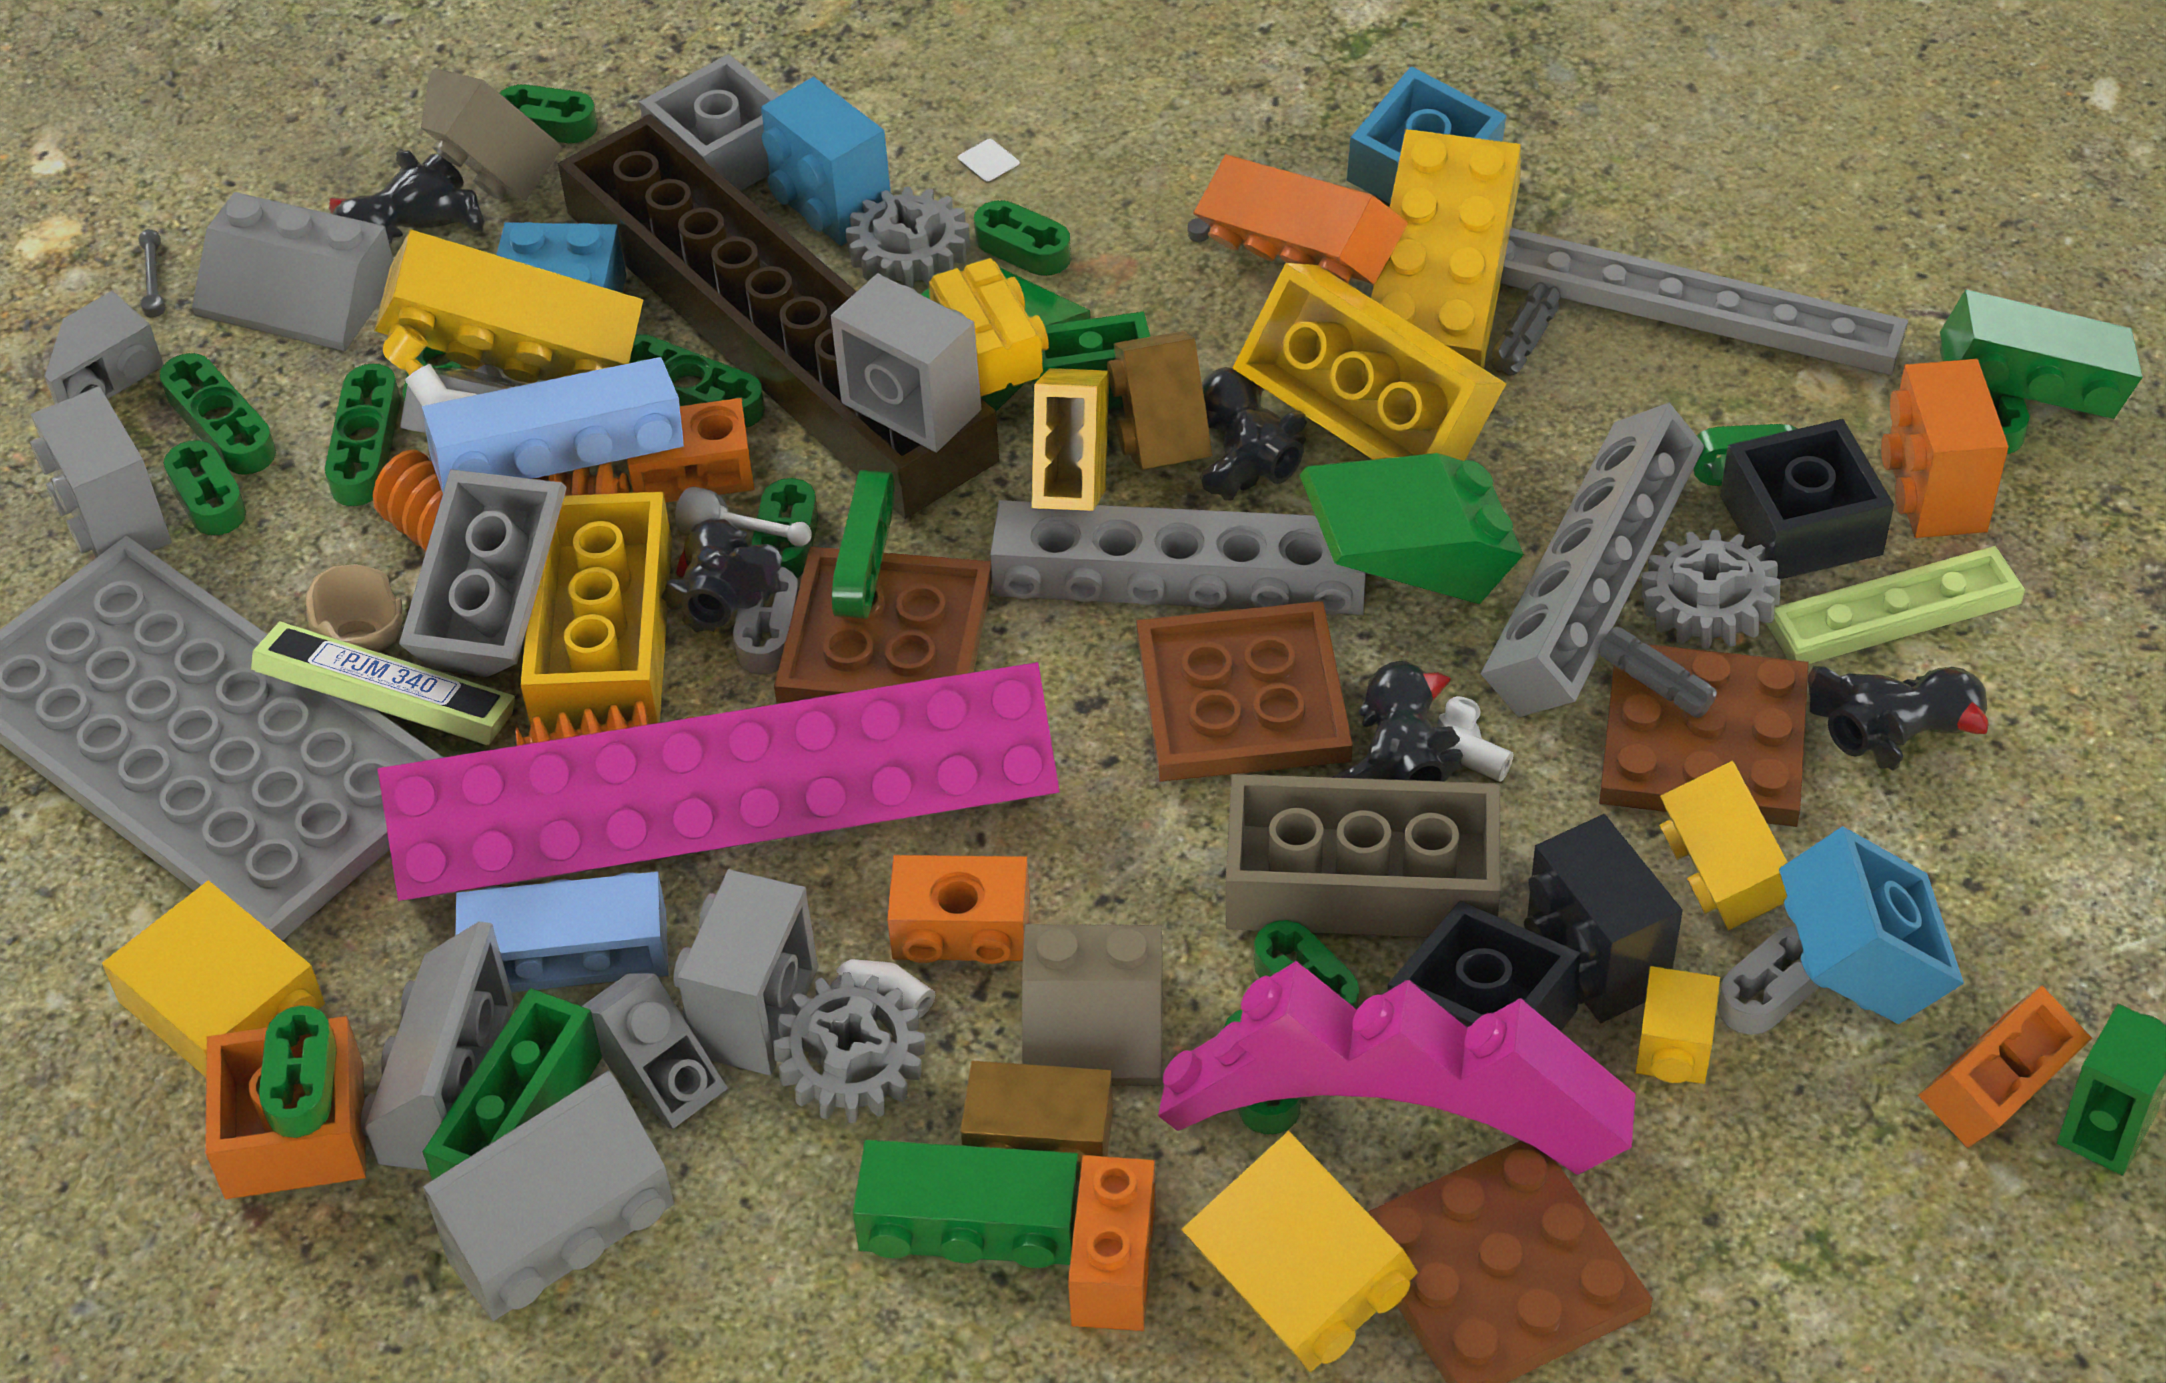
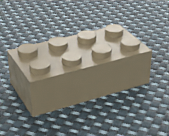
(1360, 853)

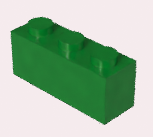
(2044, 353)
(533, 1064)
(966, 1203)

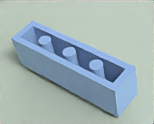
(557, 423)

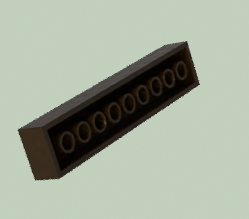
(754, 299)

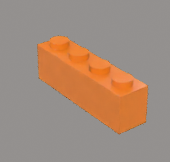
(1299, 219)

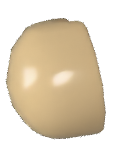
(354, 607)

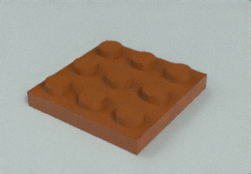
(918, 629)
(1243, 691)
(1752, 722)
(1508, 1267)

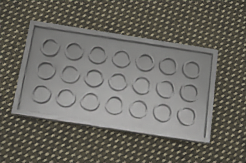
(150, 718)

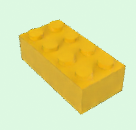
(1454, 248)
(505, 311)
(1364, 370)
(600, 610)

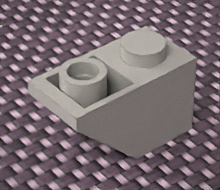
(101, 347)
(653, 1048)

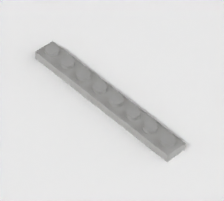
(1705, 301)

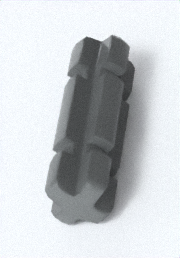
(1525, 329)
(1657, 672)

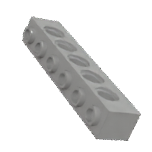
(1169, 558)
(1593, 561)

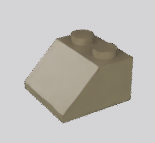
(486, 134)
(1094, 999)

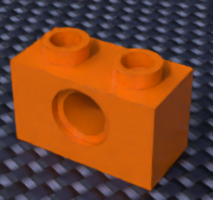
(934, 889)

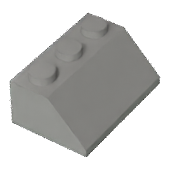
(291, 271)
(481, 572)
(443, 1036)
(549, 1196)

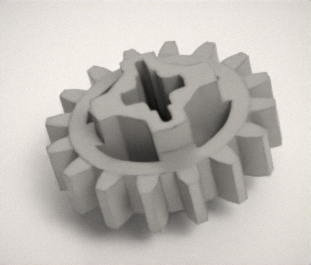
(908, 237)
(1710, 589)
(872, 1064)

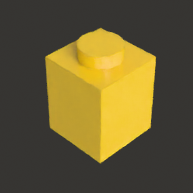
(1677, 1025)

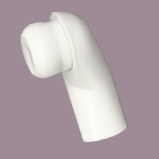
(1477, 753)
(890, 976)

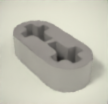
(758, 619)
(1764, 970)

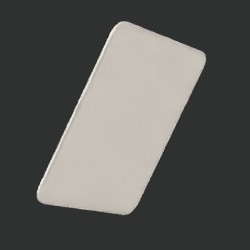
(988, 160)

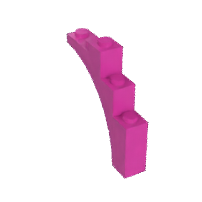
(1406, 1048)

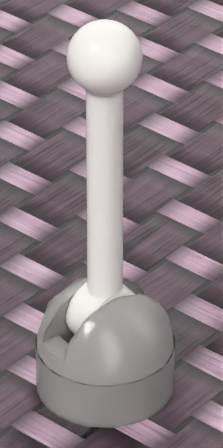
(702, 504)

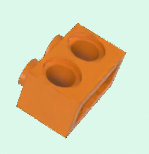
(712, 455)
(2005, 1067)
(1112, 1243)

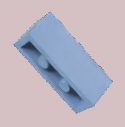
(573, 929)

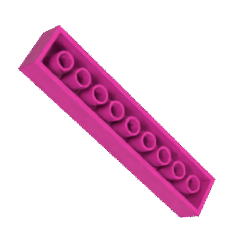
(717, 781)

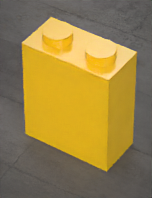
(1070, 439)
(208, 974)
(1301, 1252)

